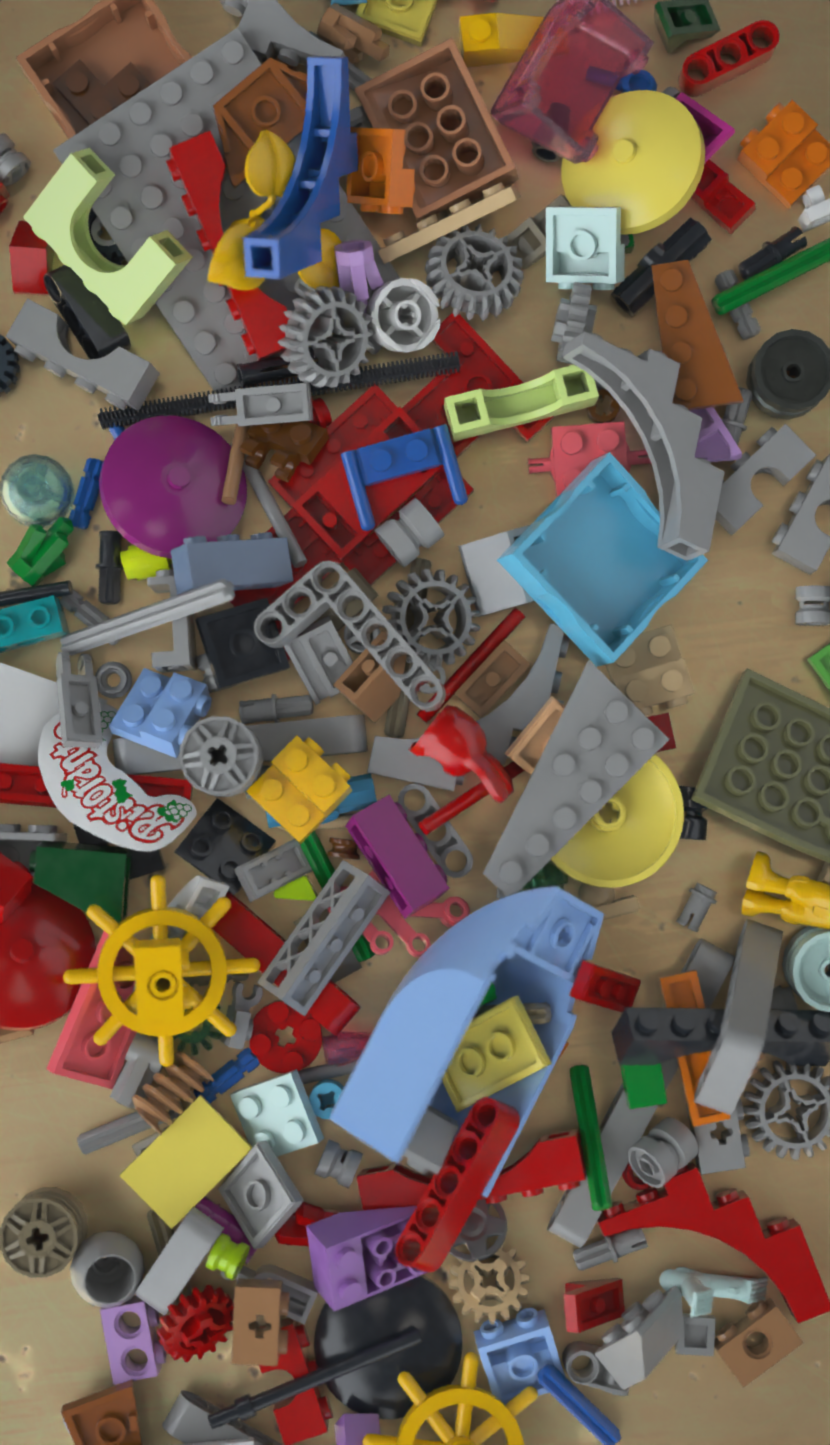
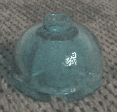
(36, 490)

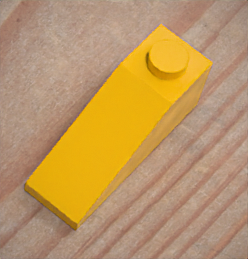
(495, 37)

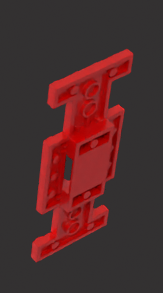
(320, 495)

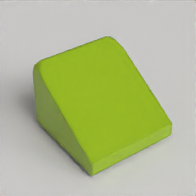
(297, 890)

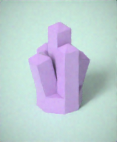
(354, 265)

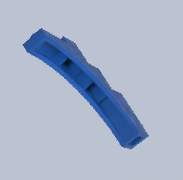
(326, 151)

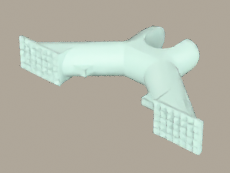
(701, 1287)

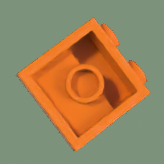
(786, 153)
(381, 181)

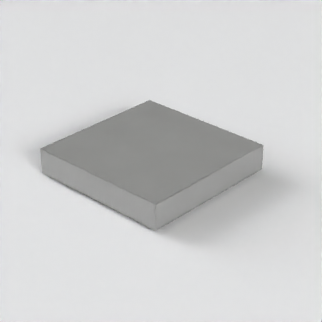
(260, 1194)

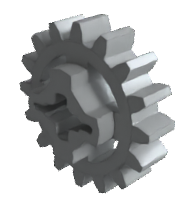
(573, 317)

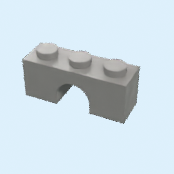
(780, 455)
(801, 540)

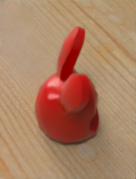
(461, 748)

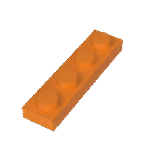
(684, 991)

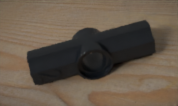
(682, 245)

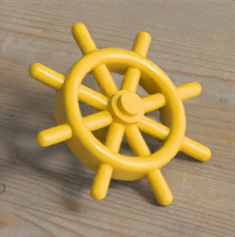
(466, 1396)

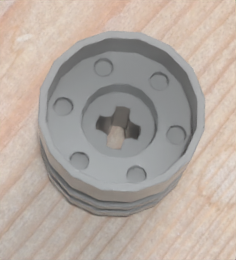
(243, 752)

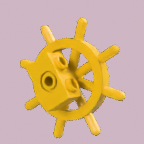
(159, 970)

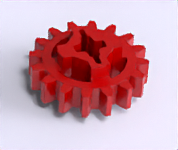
(197, 1323)

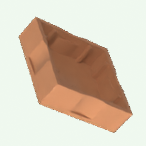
(106, 43)

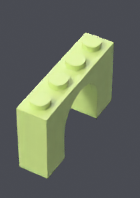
(62, 219)

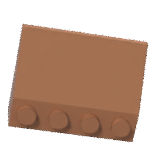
(445, 127)

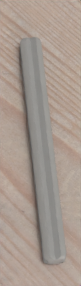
(148, 617)

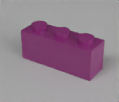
(397, 855)

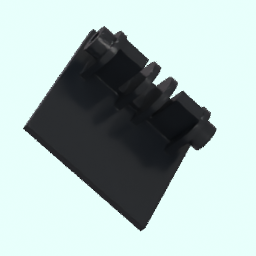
(222, 843)

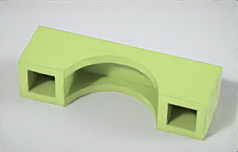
(498, 409)

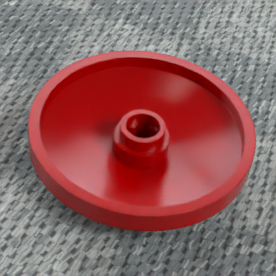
(35, 951)

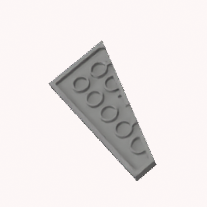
(583, 765)

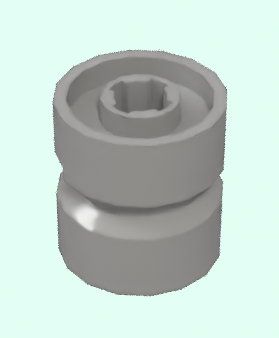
(410, 532)
(662, 1152)

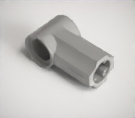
(139, 1069)

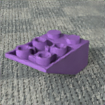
(356, 1254)

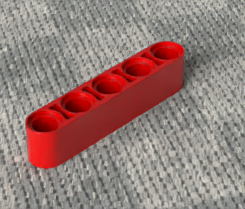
(258, 940)
(457, 1185)

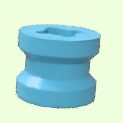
(329, 1091)

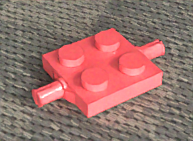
(580, 444)

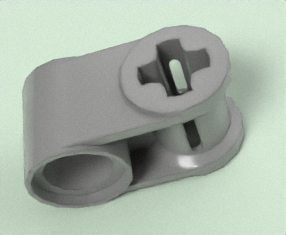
(594, 1373)

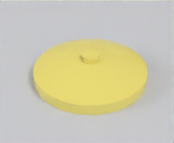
(644, 161)
(629, 834)

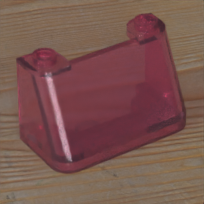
(571, 76)

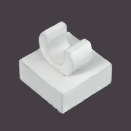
(817, 209)

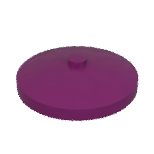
(168, 484)

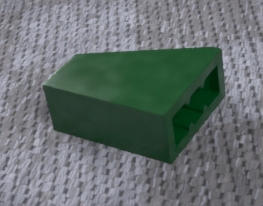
(84, 874)

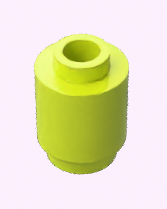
(142, 564)

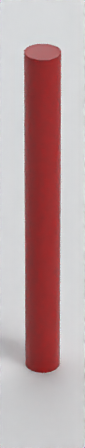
(499, 634)
(462, 803)

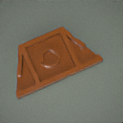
(265, 100)

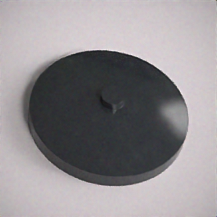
(380, 1318)

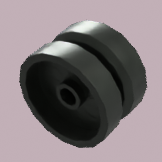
(805, 358)

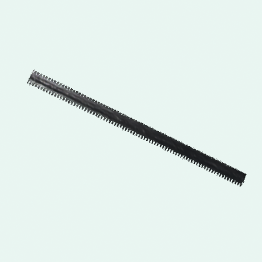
(201, 404)

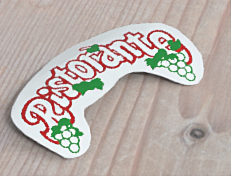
(105, 798)

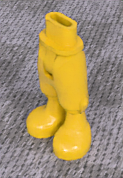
(808, 898)

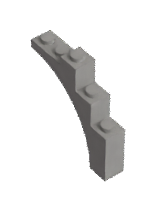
(275, 33)
(670, 432)
(394, 760)

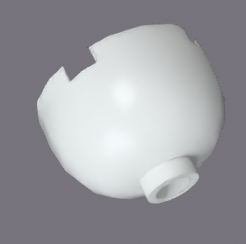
(404, 315)

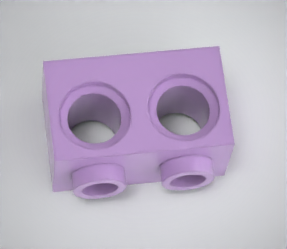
(123, 1338)

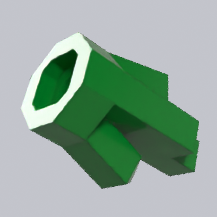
(41, 551)

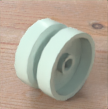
(805, 965)

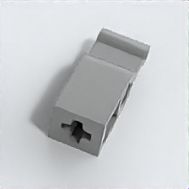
(301, 1290)

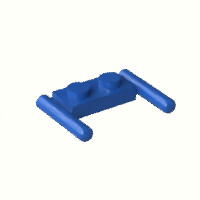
(398, 459)

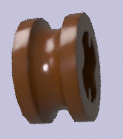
(614, 408)
(343, 848)

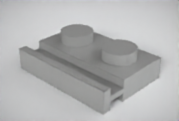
(319, 658)

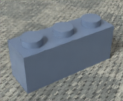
(246, 563)

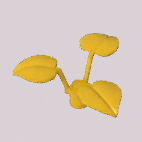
(267, 174)

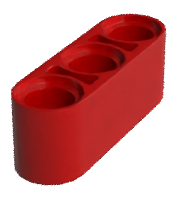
(737, 44)

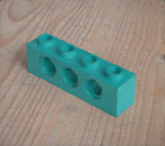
(32, 623)

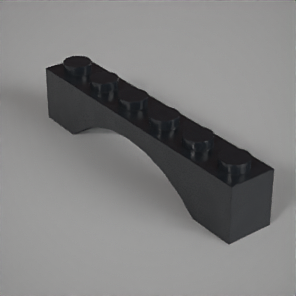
(663, 1034)

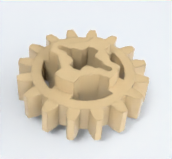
(478, 1294)

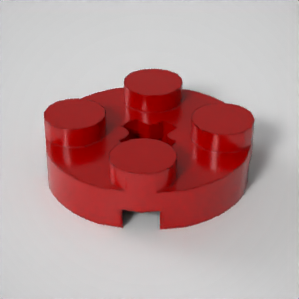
(291, 1056)

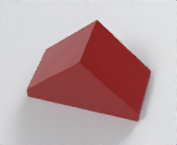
(29, 261)

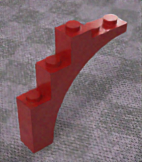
(731, 1219)

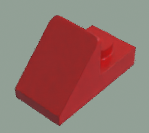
(592, 1303)

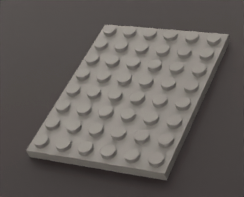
(147, 201)

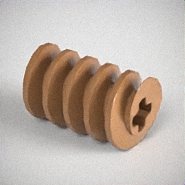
(170, 1090)

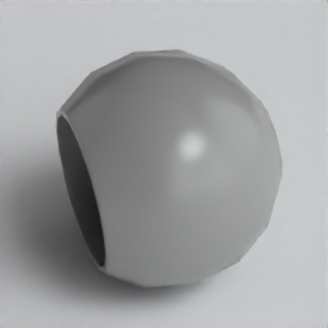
(110, 1279)

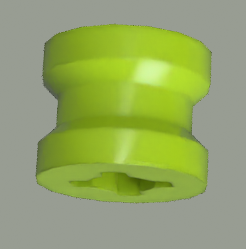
(227, 1256)

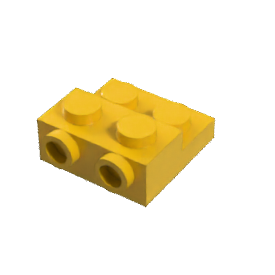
(300, 788)

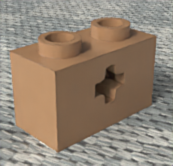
(252, 1344)

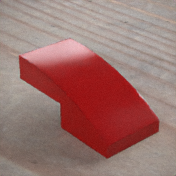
(722, 199)

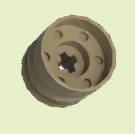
(53, 1213)

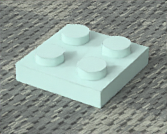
(278, 1114)

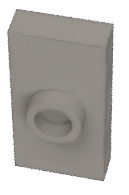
(273, 870)

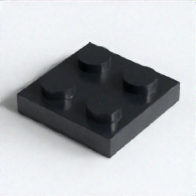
(234, 648)

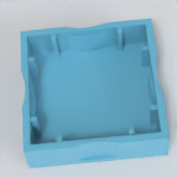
(598, 561)

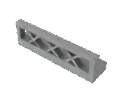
(328, 940)

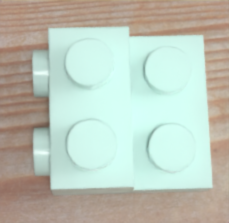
(584, 246)

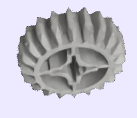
(471, 285)
(317, 320)
(441, 629)
(776, 1113)

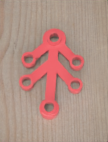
(392, 916)

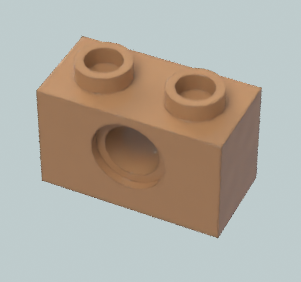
(751, 1362)

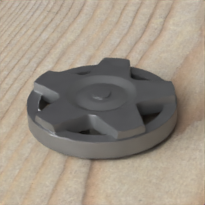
(477, 1231)

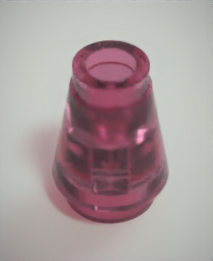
(344, 1048)

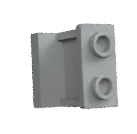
(183, 632)

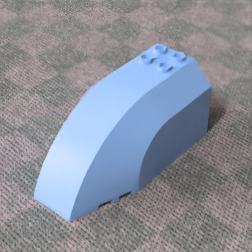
(520, 943)

